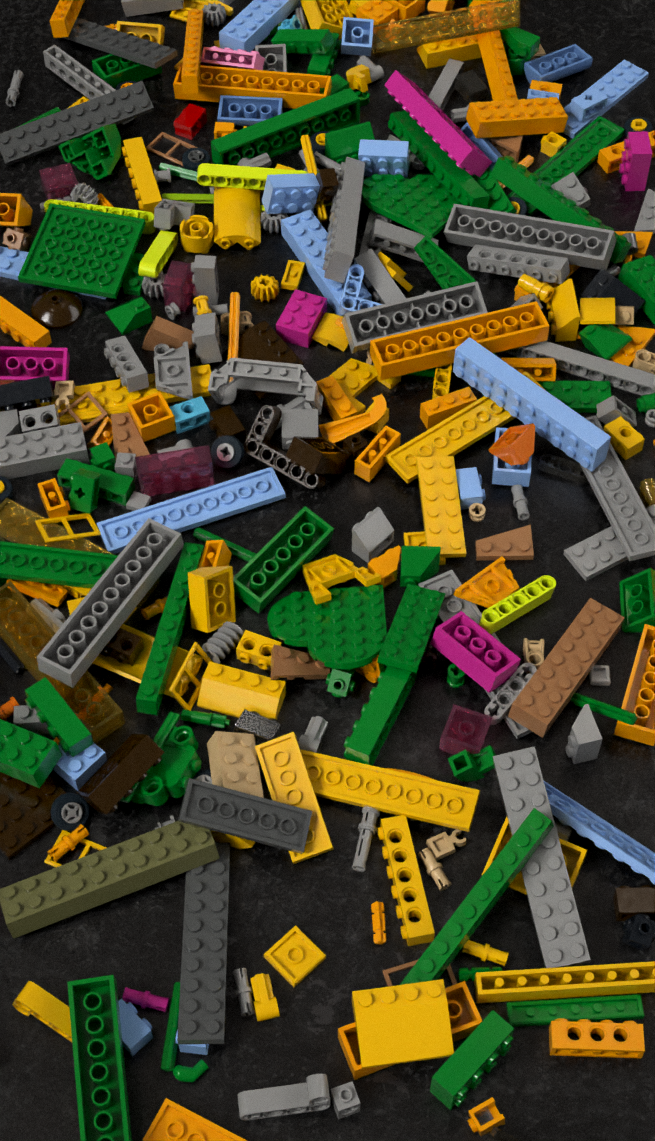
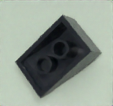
(607, 286)

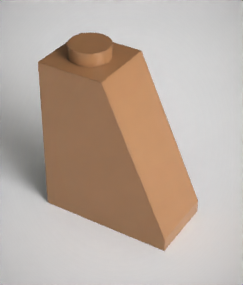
(508, 145)
(167, 333)

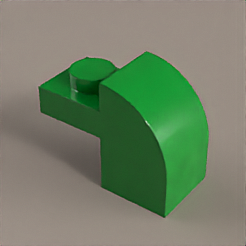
(471, 767)

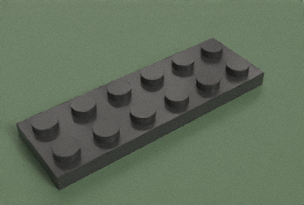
(245, 816)

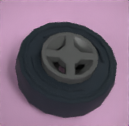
(194, 157)

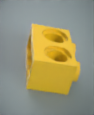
(260, 646)

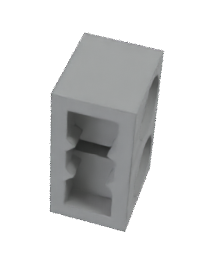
(39, 416)

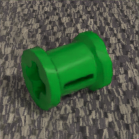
(453, 680)

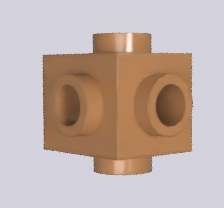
(16, 239)

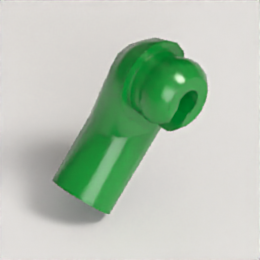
(190, 1074)

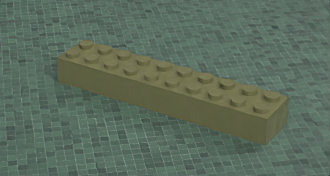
(105, 876)

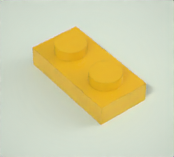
(292, 275)

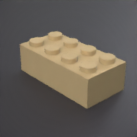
(234, 762)

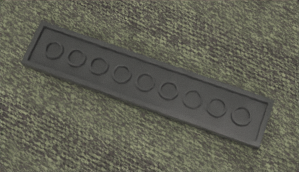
(120, 44)
(74, 122)
(205, 952)

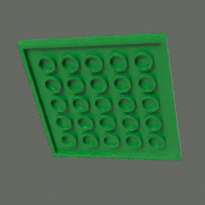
(82, 250)

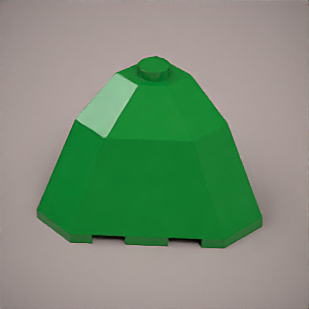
(94, 152)

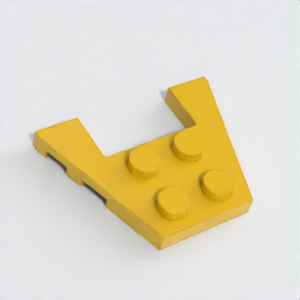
(356, 377)
(332, 571)

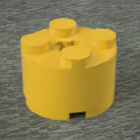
(197, 234)

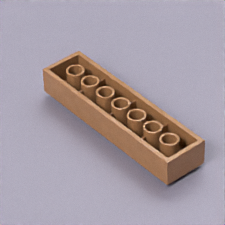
(565, 667)

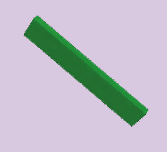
(591, 1008)

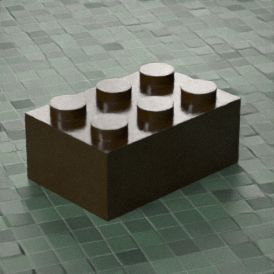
(317, 455)

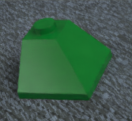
(130, 315)
(604, 339)
(418, 564)

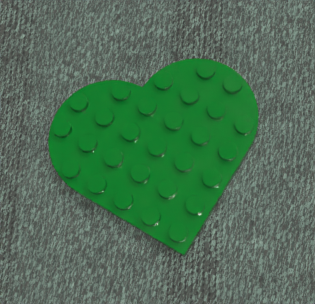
(415, 203)
(338, 632)

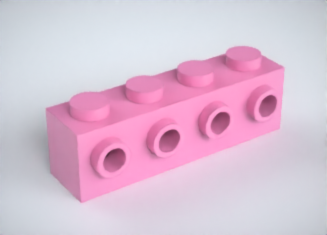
(231, 58)

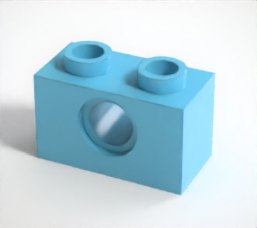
(190, 414)

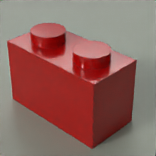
(190, 121)

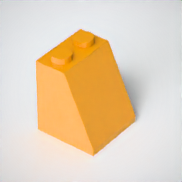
(14, 210)

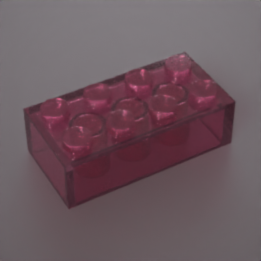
(175, 470)

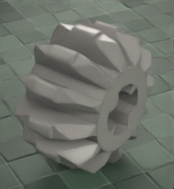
(214, 14)
(84, 194)
(272, 222)
(154, 286)

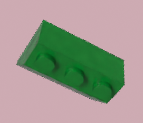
(346, 141)
(638, 601)

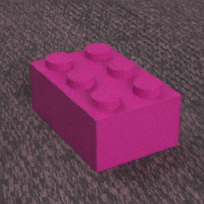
(636, 161)
(301, 318)

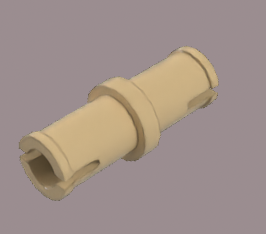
(434, 869)

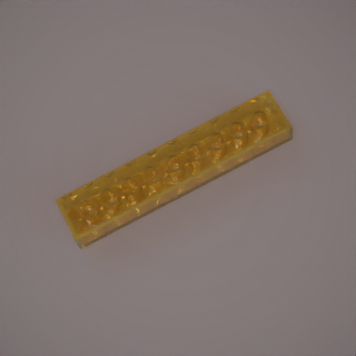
(27, 636)

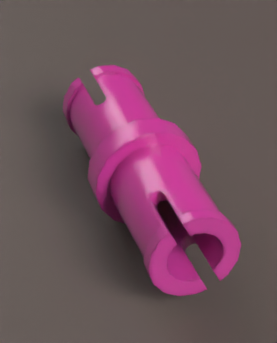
(145, 999)

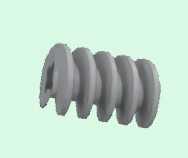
(222, 640)

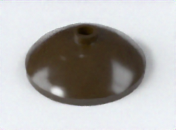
(57, 309)

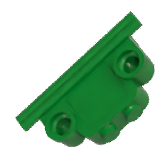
(173, 771)

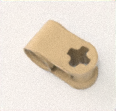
(242, 322)
(644, 361)
(533, 652)

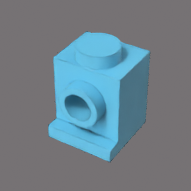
(293, 23)

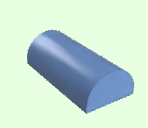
(558, 64)
(248, 110)

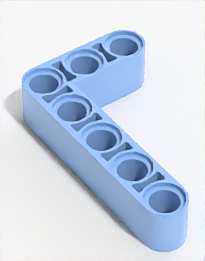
(352, 297)

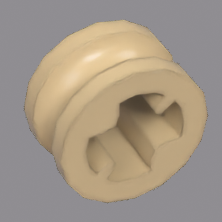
(477, 507)

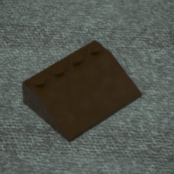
(264, 344)
(120, 773)

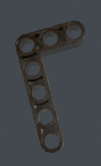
(278, 455)

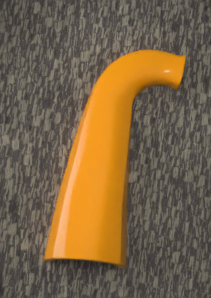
(340, 429)

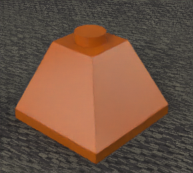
(515, 444)

